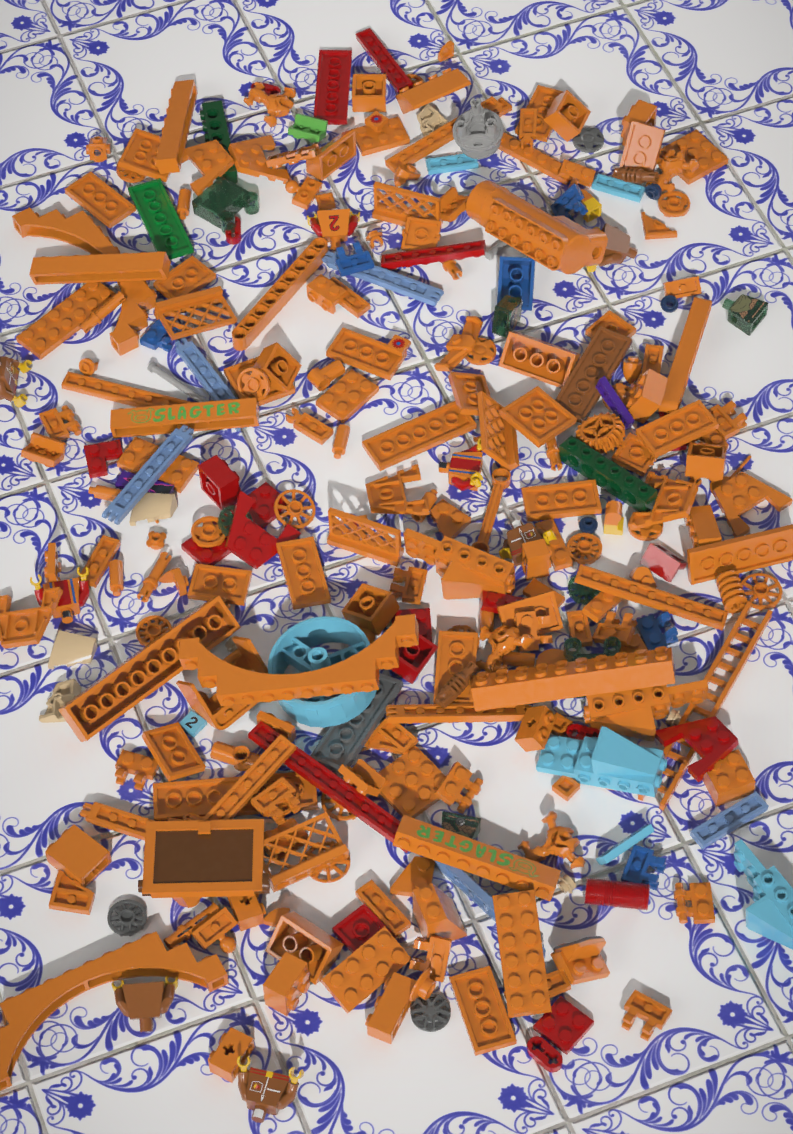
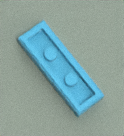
(450, 164)
(618, 187)
(625, 844)

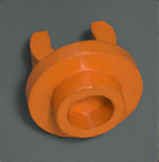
(374, 236)
(87, 366)

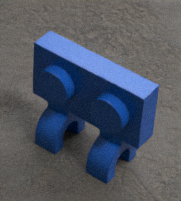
(569, 200)
(354, 263)
(157, 337)
(651, 634)
(638, 865)

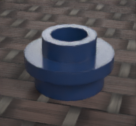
(653, 191)
(669, 299)
(588, 528)

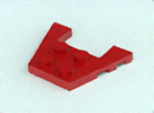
(251, 541)
(707, 738)

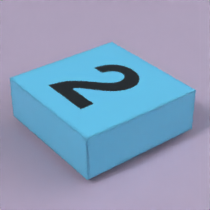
(192, 723)

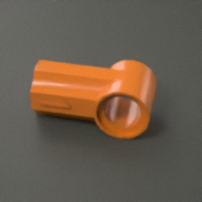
(322, 377)

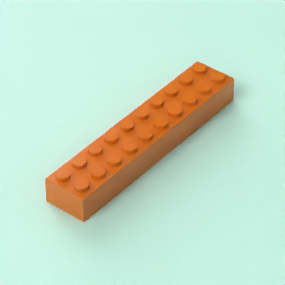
(146, 670)
(573, 678)

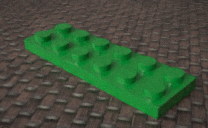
(160, 219)

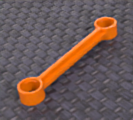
(492, 508)

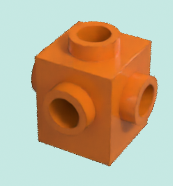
(101, 144)

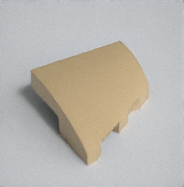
(430, 120)
(154, 507)
(72, 649)
(62, 694)

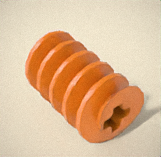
(731, 591)

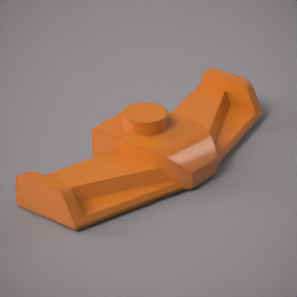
(460, 344)

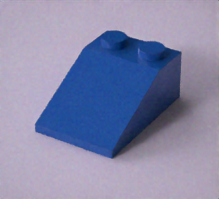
(517, 279)

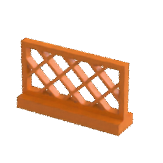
(398, 215)
(190, 303)
(502, 433)
(362, 544)
(313, 864)

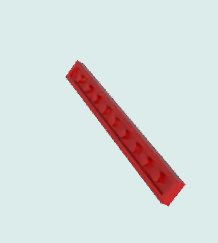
(331, 785)

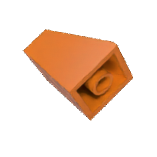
(436, 913)

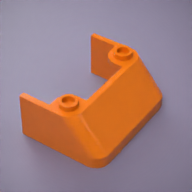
(209, 708)

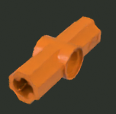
(231, 755)

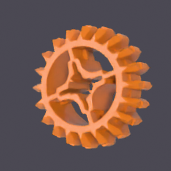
(602, 432)

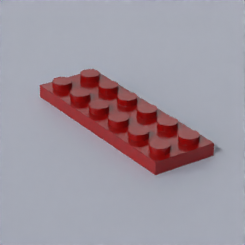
(333, 86)
(262, 514)

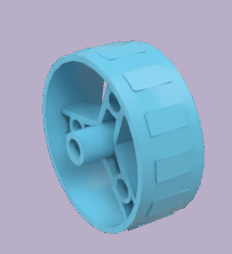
(295, 649)

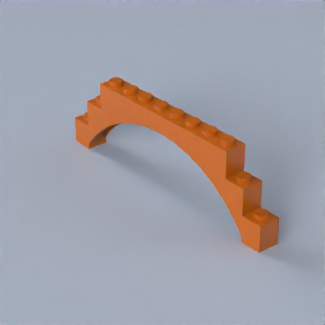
(83, 233)
(349, 676)
(134, 959)

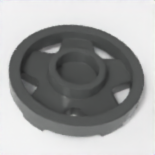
(589, 138)

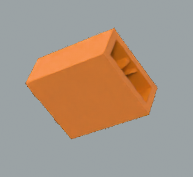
(78, 856)

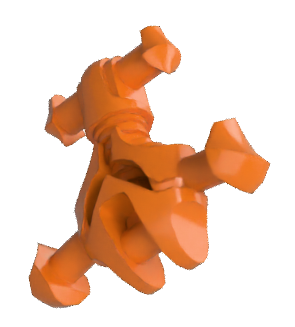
(276, 104)
(672, 166)
(502, 641)
(558, 843)

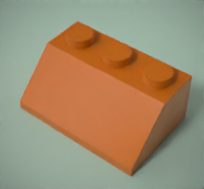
(332, 155)
(306, 942)

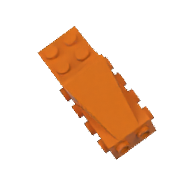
(461, 575)
(635, 715)

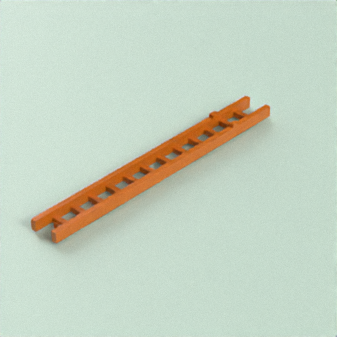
(677, 776)

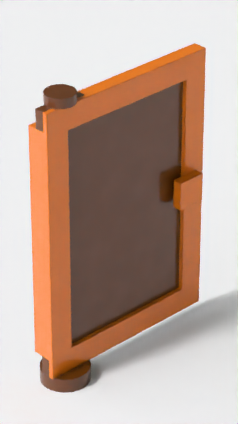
(204, 859)

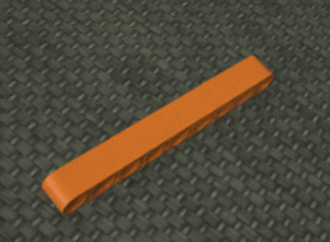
(279, 294)
(685, 355)

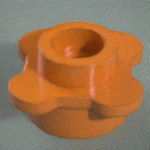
(156, 544)

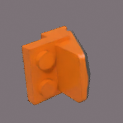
(581, 959)

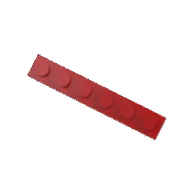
(383, 60)
(433, 254)

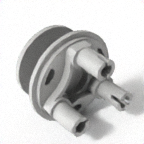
(478, 131)

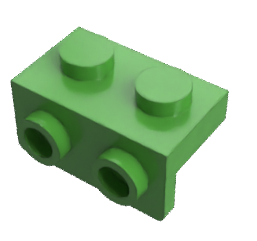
(308, 128)

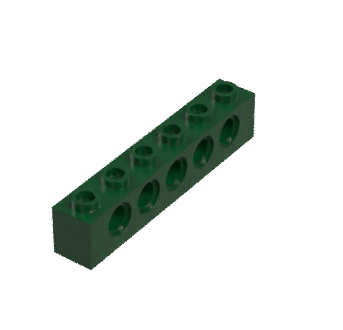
(217, 129)
(607, 474)

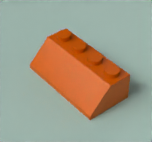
(432, 90)
(538, 359)

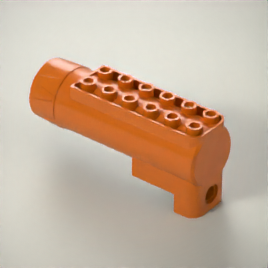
(543, 237)

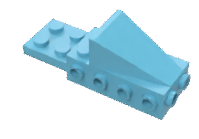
(605, 762)
(772, 897)

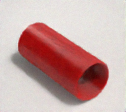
(617, 894)

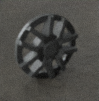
(127, 917)
(430, 1013)

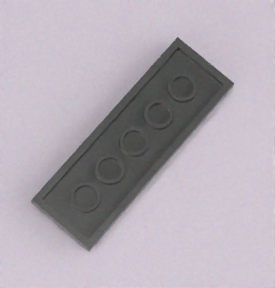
(345, 741)

